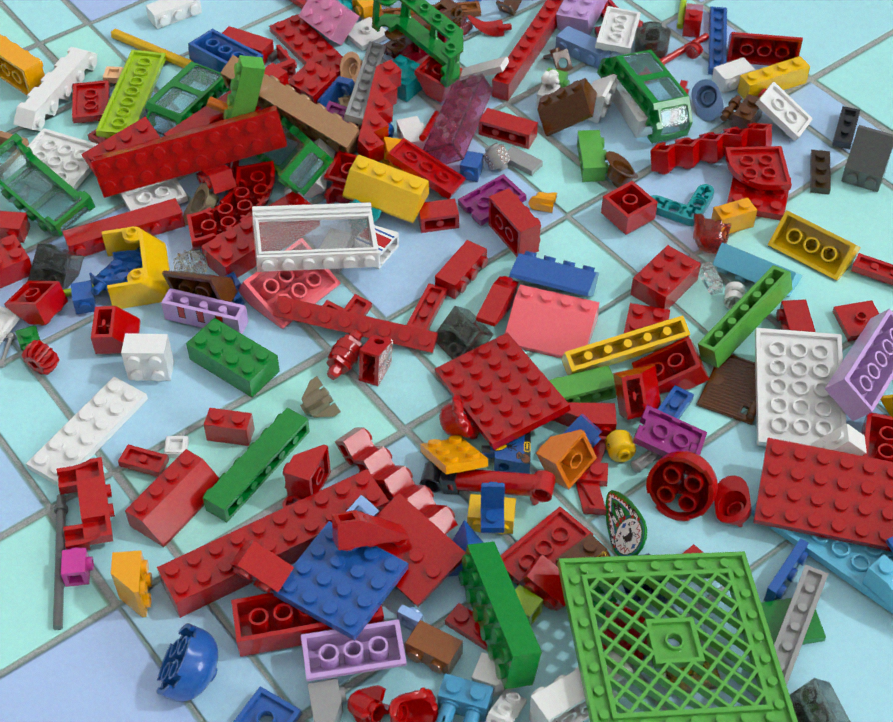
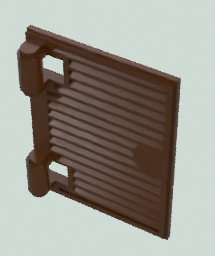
(731, 390)

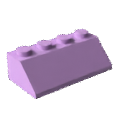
(335, 655)

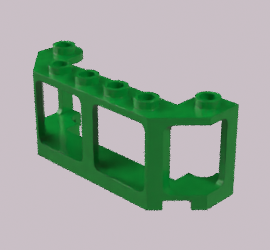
(444, 53)

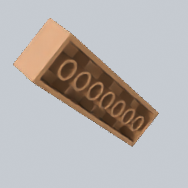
(302, 112)

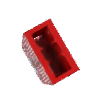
(377, 354)

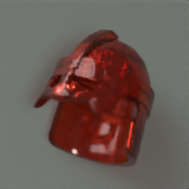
(708, 233)

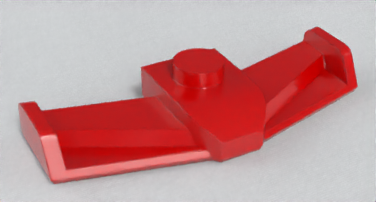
(590, 481)

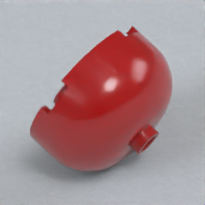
(685, 475)

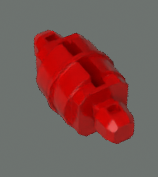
(344, 354)

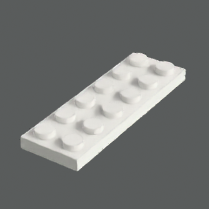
(88, 429)

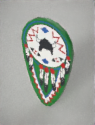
(625, 525)

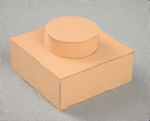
(112, 74)

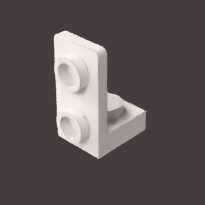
(506, 707)

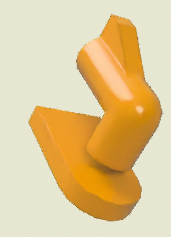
(543, 201)

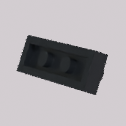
(846, 127)

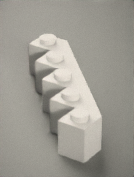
(54, 85)

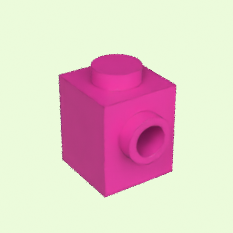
(76, 567)

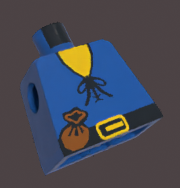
(511, 456)

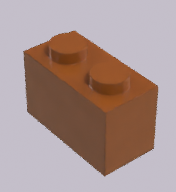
(434, 648)

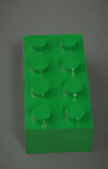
(233, 357)

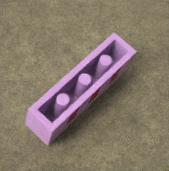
(200, 310)

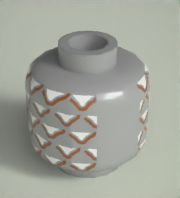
(497, 157)

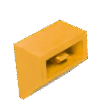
(132, 580)

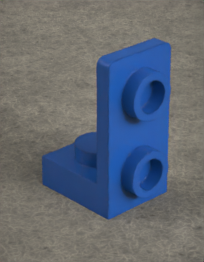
(339, 88)
(492, 507)

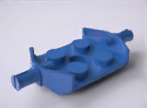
(117, 270)

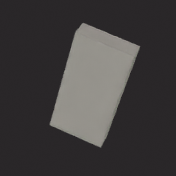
(524, 161)

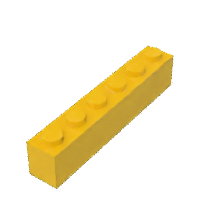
(625, 346)

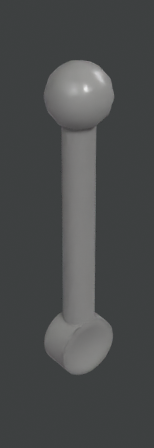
(11, 336)

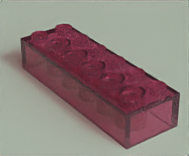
(458, 119)

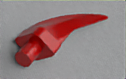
(491, 28)

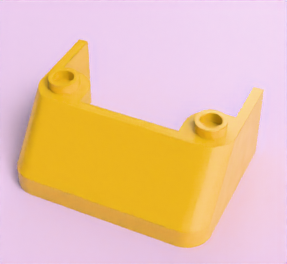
(144, 284)

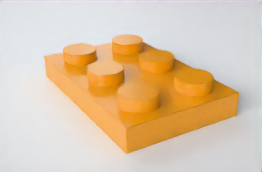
(453, 455)

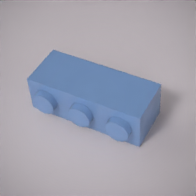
(581, 46)

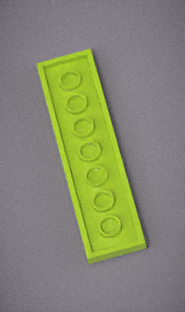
(131, 92)

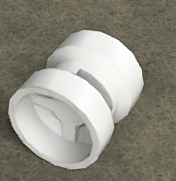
(733, 293)

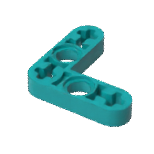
(685, 211)

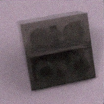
(55, 264)
(461, 332)
(817, 703)

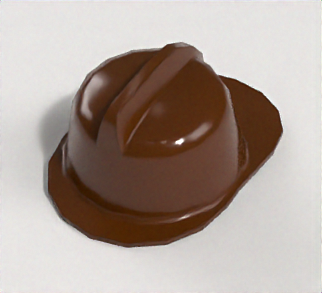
(619, 170)

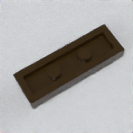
(820, 172)

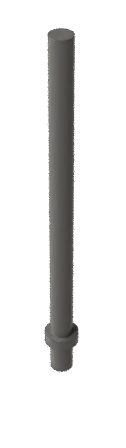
(60, 510)

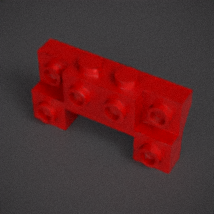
(93, 497)

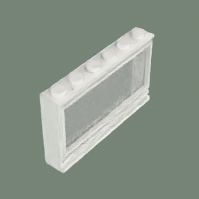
(314, 237)

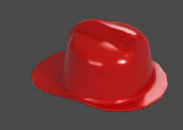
(733, 501)

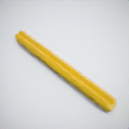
(146, 46)

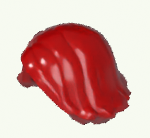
(455, 421)
(414, 707)

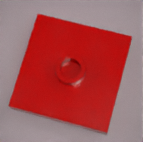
(854, 317)

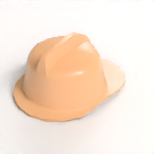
(350, 66)

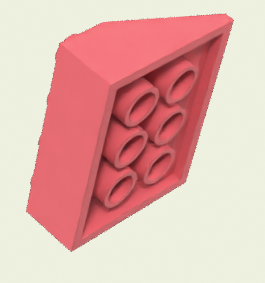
(304, 285)
(551, 321)

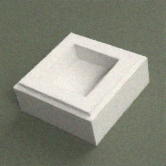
(175, 445)

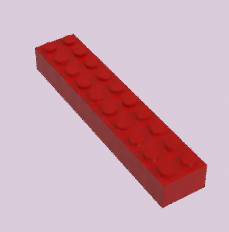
(189, 151)
(206, 571)

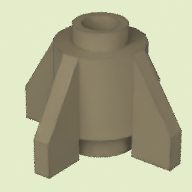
(318, 401)

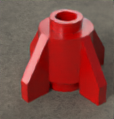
(367, 704)

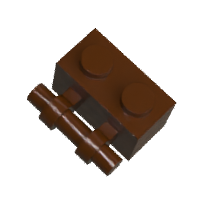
(745, 113)

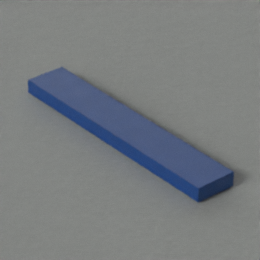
(717, 37)

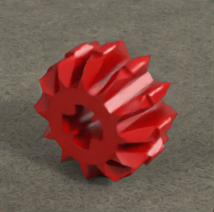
(40, 357)

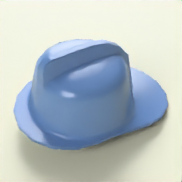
(707, 99)

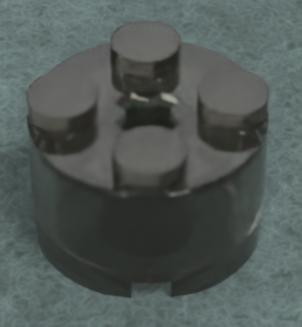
(652, 37)

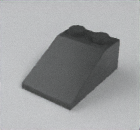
(868, 158)

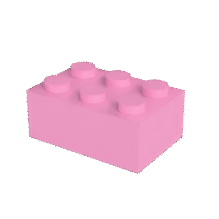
(329, 18)

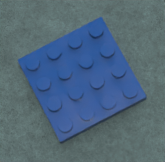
(341, 585)

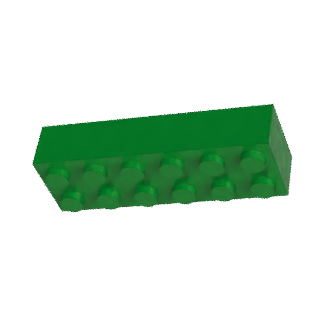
(500, 615)

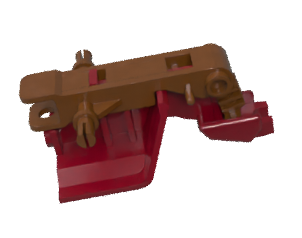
(401, 45)

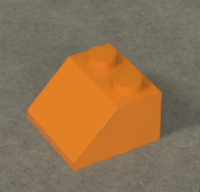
(567, 456)

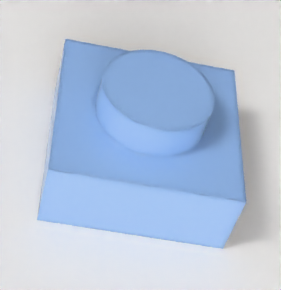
(409, 617)

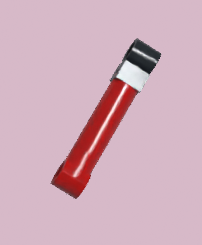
(536, 486)

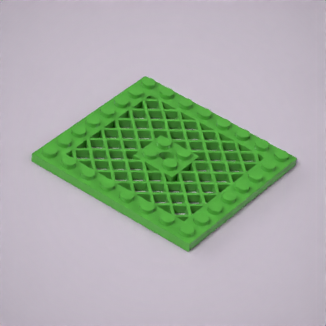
(727, 569)

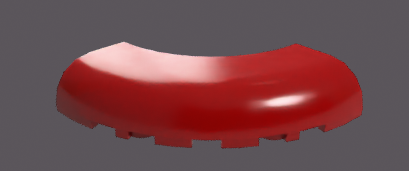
(253, 189)

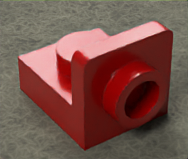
(335, 194)

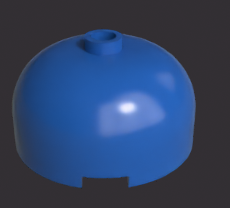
(194, 665)

